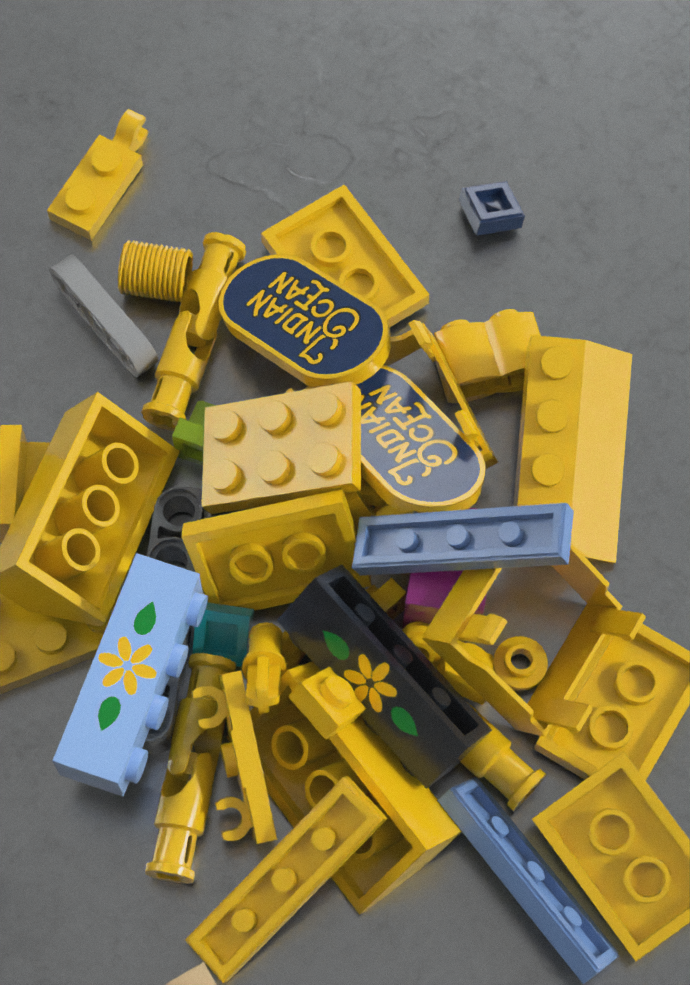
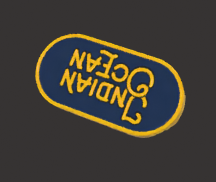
(305, 321)
(414, 450)

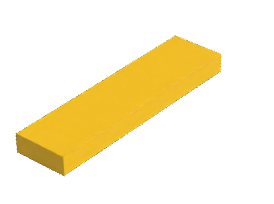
(286, 879)

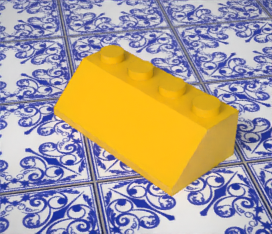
(575, 436)
(84, 513)
(305, 766)

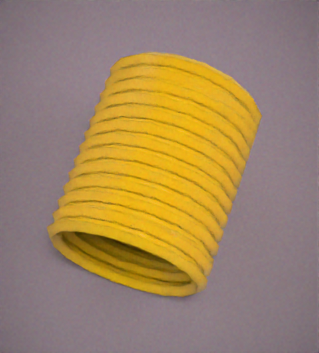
(154, 271)

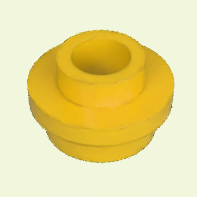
(520, 678)

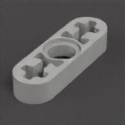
(104, 315)

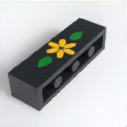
(403, 691)

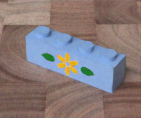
(130, 675)

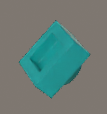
(224, 632)

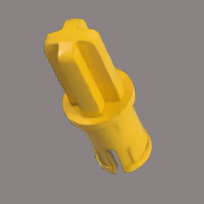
(264, 666)

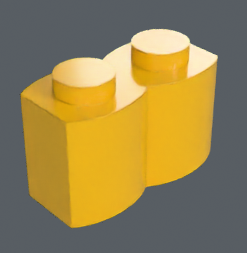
(486, 354)

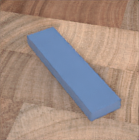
(464, 539)
(529, 879)

